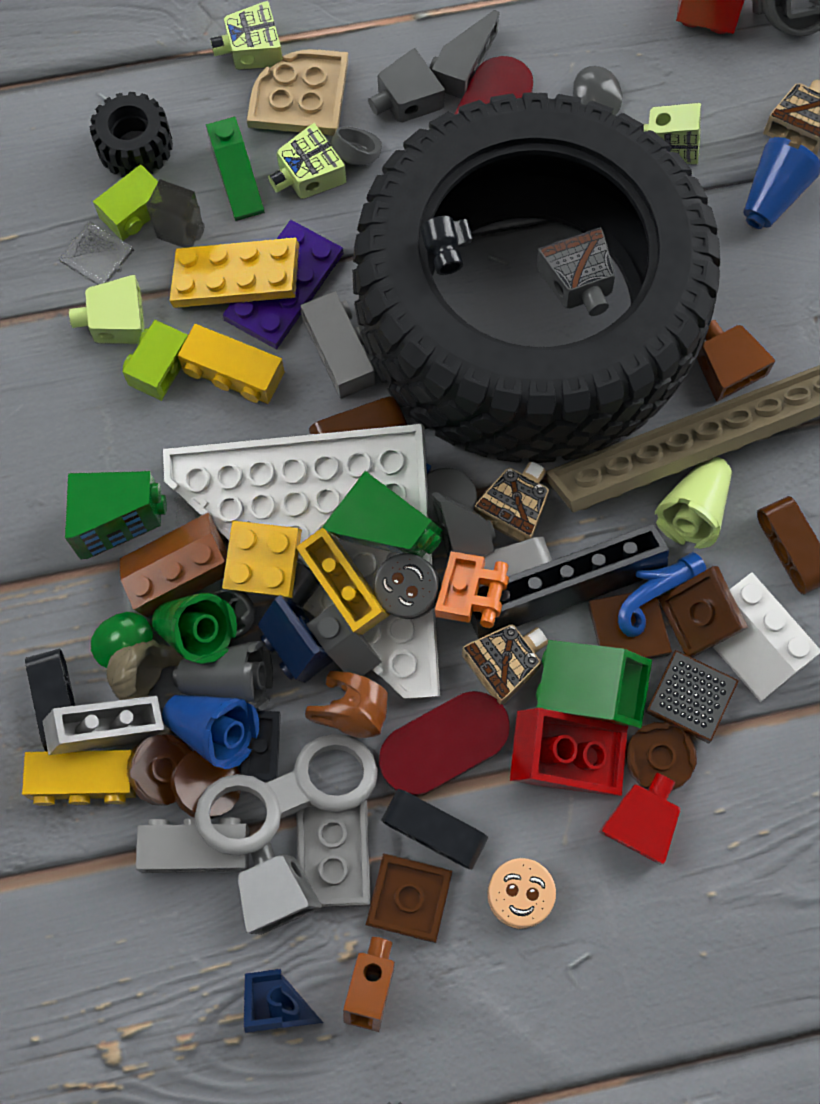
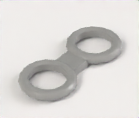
(285, 794)

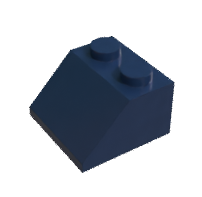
(288, 635)

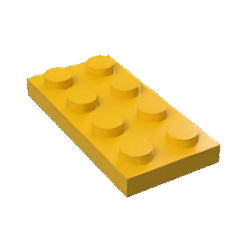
(235, 272)

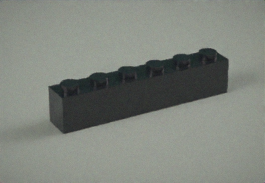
(576, 578)

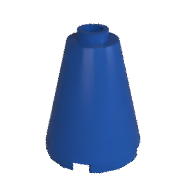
(779, 181)
(213, 726)

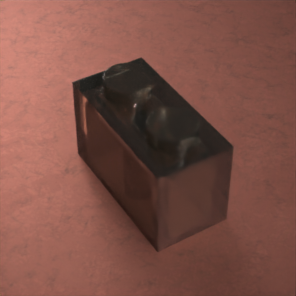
(175, 214)

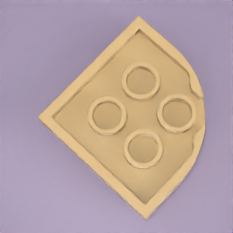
(300, 92)

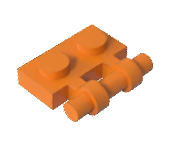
(460, 589)

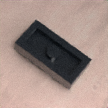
(265, 749)

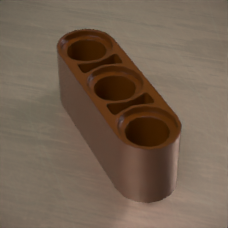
(376, 414)
(792, 542)

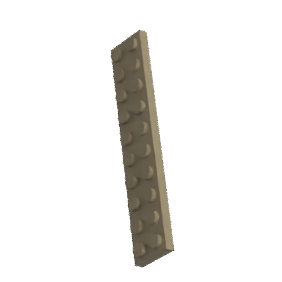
(688, 441)

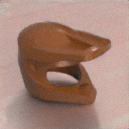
(358, 712)

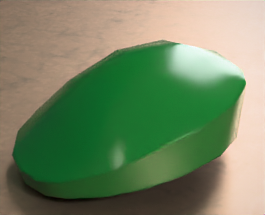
(119, 632)

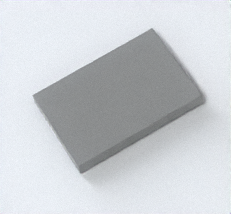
(335, 854)

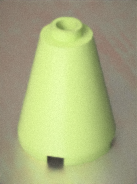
(696, 505)

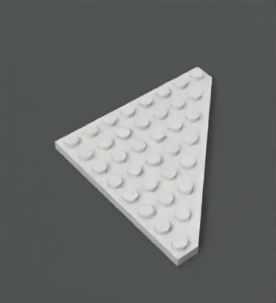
(300, 486)

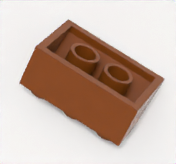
(174, 565)

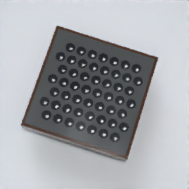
(692, 696)

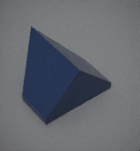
(274, 1003)

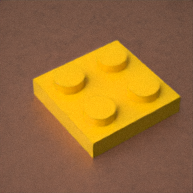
(261, 559)

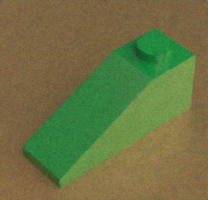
(235, 168)

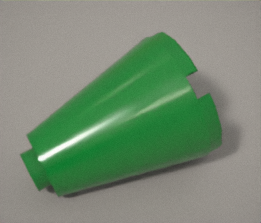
(196, 626)

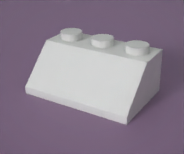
(772, 644)

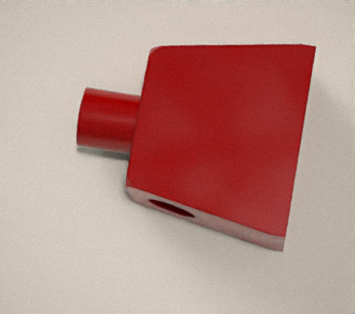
(645, 819)

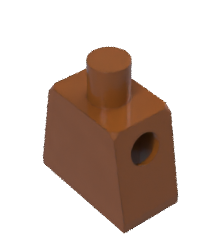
(732, 360)
(365, 998)

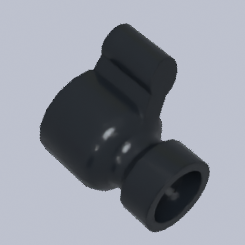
(441, 238)

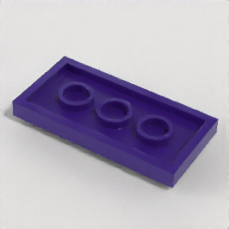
(274, 318)

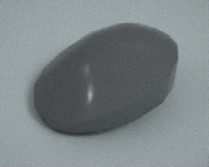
(598, 85)
(356, 145)

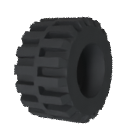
(125, 115)

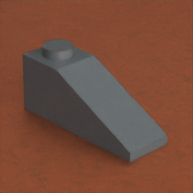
(464, 55)

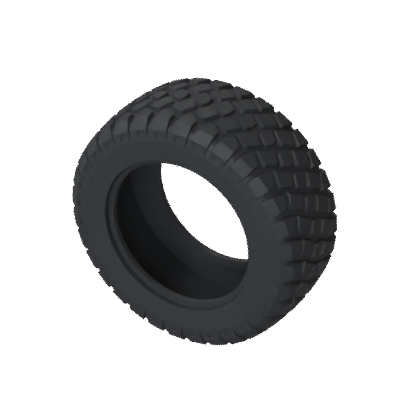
(557, 166)

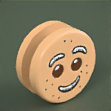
(521, 893)

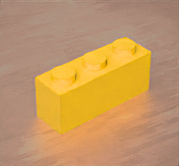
(231, 364)
(342, 581)
(77, 777)

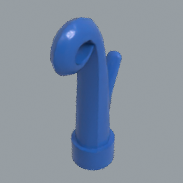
(659, 582)

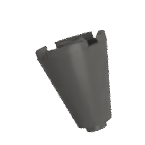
(239, 674)

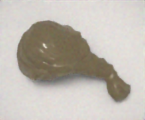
(138, 667)

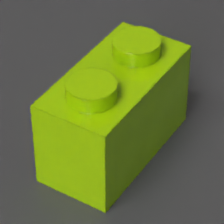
(124, 203)
(155, 360)

